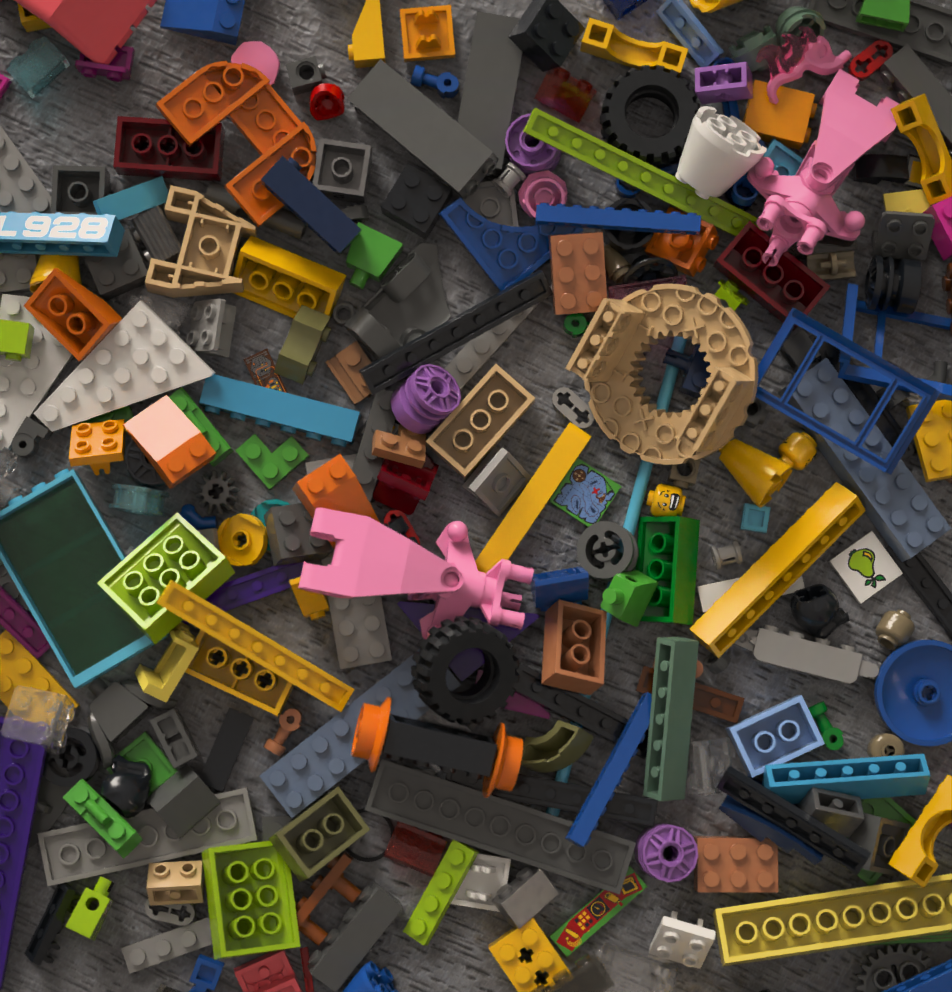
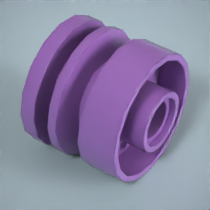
(529, 158)
(425, 399)
(681, 855)

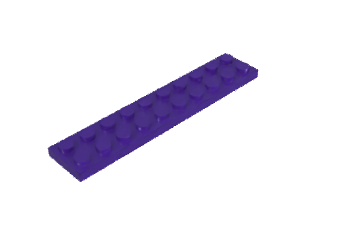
(19, 790)

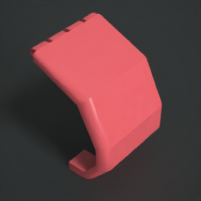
(91, 25)

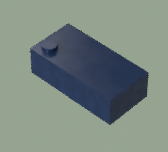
(310, 205)

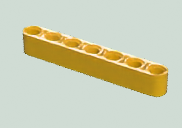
(533, 497)

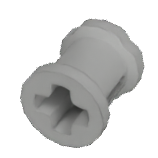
(508, 179)
(726, 555)

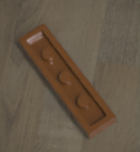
(706, 699)

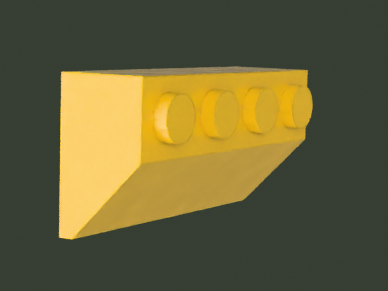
(286, 279)

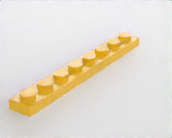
(255, 645)

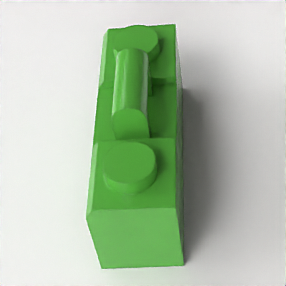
(198, 418)
(102, 818)

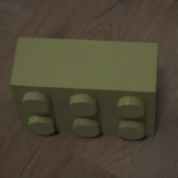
(319, 834)

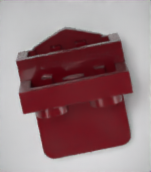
(404, 485)

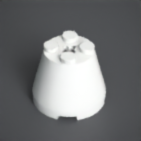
(717, 153)

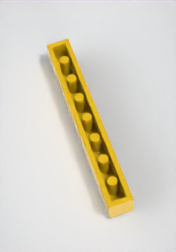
(777, 569)

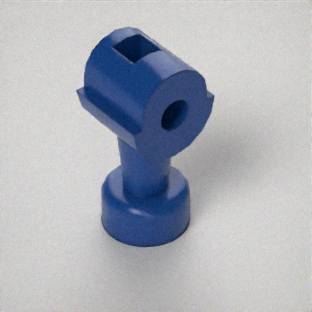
(446, 84)

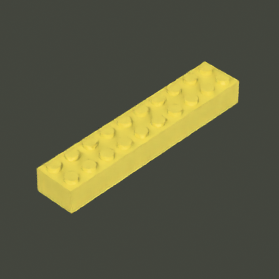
(833, 920)

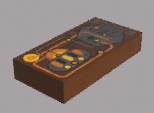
(262, 371)

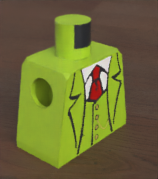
(87, 921)

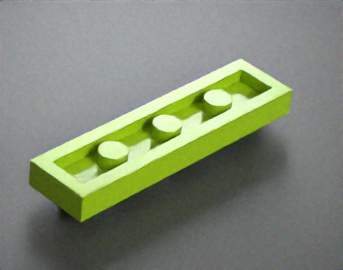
(440, 892)

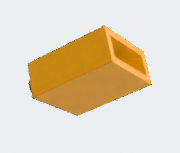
(783, 121)

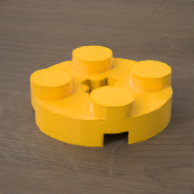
(256, 539)

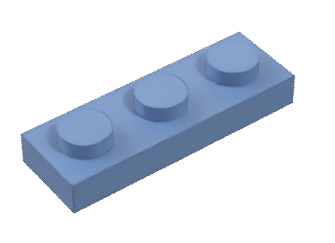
(690, 32)

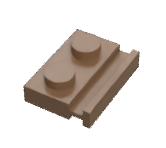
(345, 369)

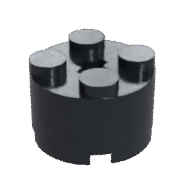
(628, 241)

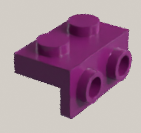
(118, 69)

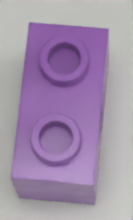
(723, 83)

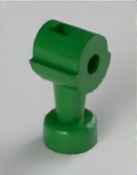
(575, 325)
(831, 736)

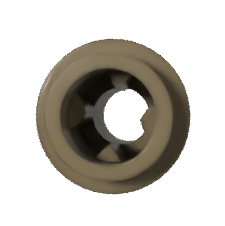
(615, 264)

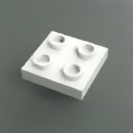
(483, 881)
(682, 941)

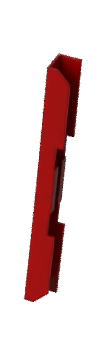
(308, 979)

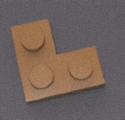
(403, 448)

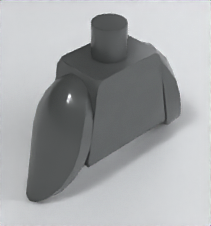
(117, 712)

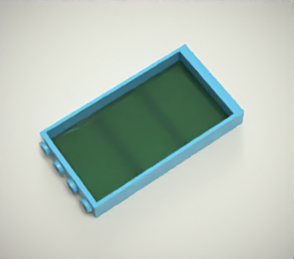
(56, 555)

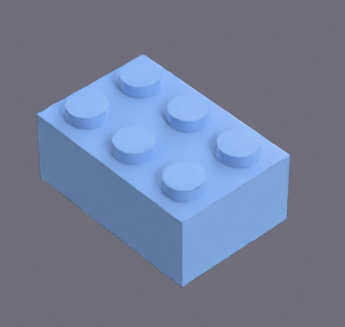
(775, 735)

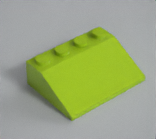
(170, 553)
(249, 900)

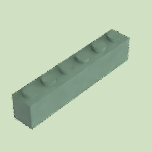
(670, 718)

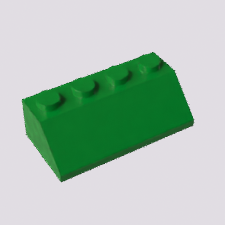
(670, 557)

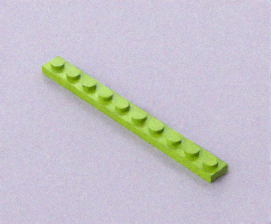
(635, 172)

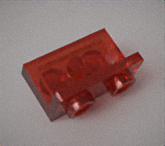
(566, 93)
(415, 848)

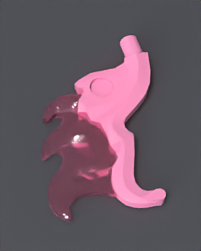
(796, 56)

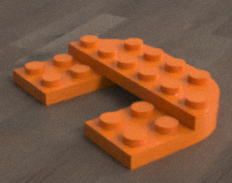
(257, 112)

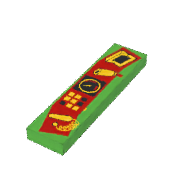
(596, 914)

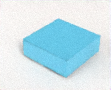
(755, 518)

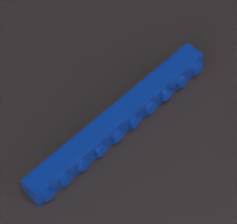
(618, 219)
(611, 773)

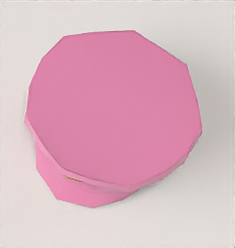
(258, 56)
(542, 188)

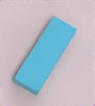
(133, 199)

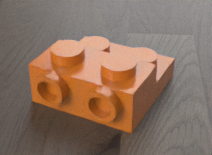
(683, 250)

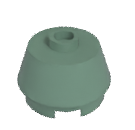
(798, 16)
(750, 45)

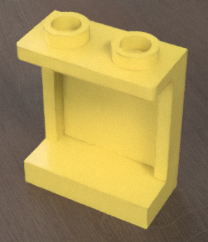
(172, 665)

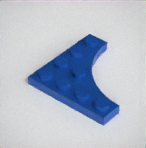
(501, 250)

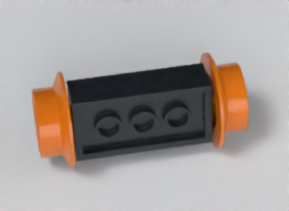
(440, 745)

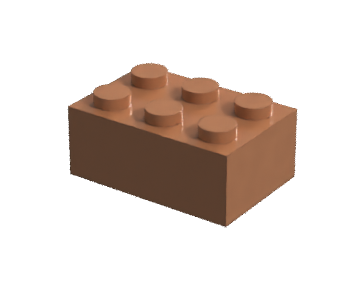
(577, 272)
(574, 647)
(736, 865)

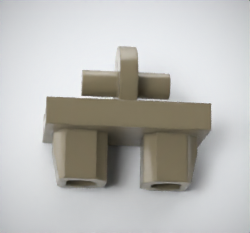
(832, 265)

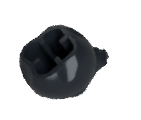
(817, 610)
(127, 786)

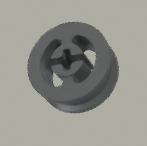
(598, 538)

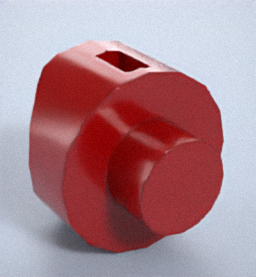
(326, 101)

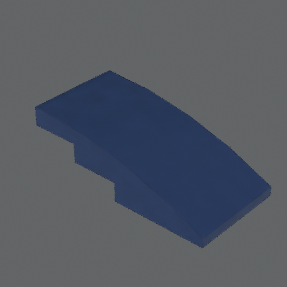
(762, 828)

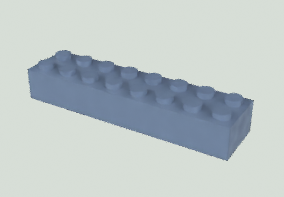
(892, 501)
(326, 754)

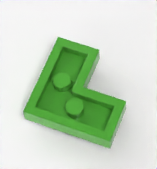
(275, 465)

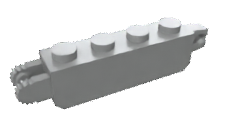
(806, 656)

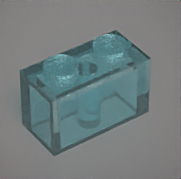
(37, 66)

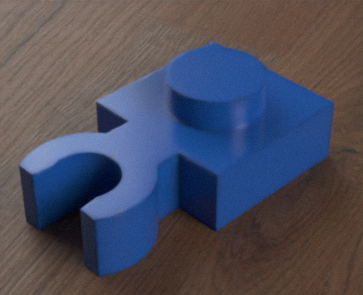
(206, 974)

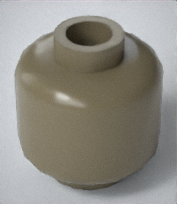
(894, 629)
(879, 744)

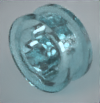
(138, 500)

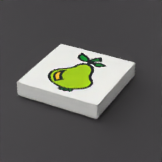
(865, 567)

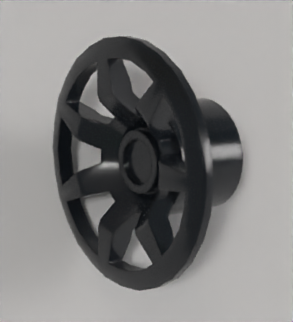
(647, 268)

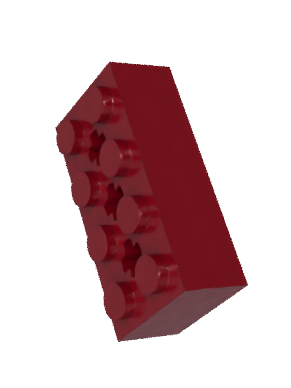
(155, 162)

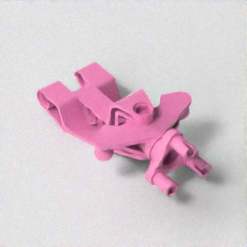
(803, 204)
(382, 562)

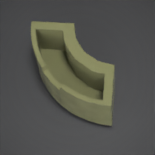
(303, 344)
(556, 748)

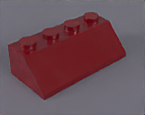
(773, 287)

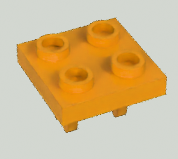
(427, 33)
(97, 444)

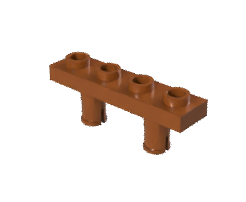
(333, 880)

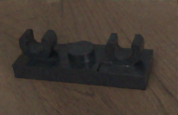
(51, 924)

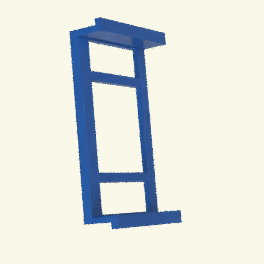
(865, 356)
(869, 375)

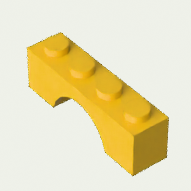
(610, 44)
(919, 125)
(915, 854)

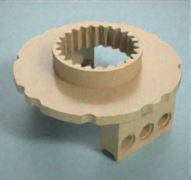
(610, 367)

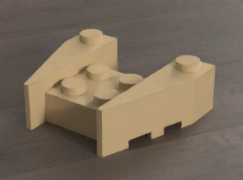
(206, 250)

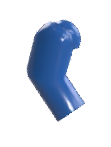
(199, 523)

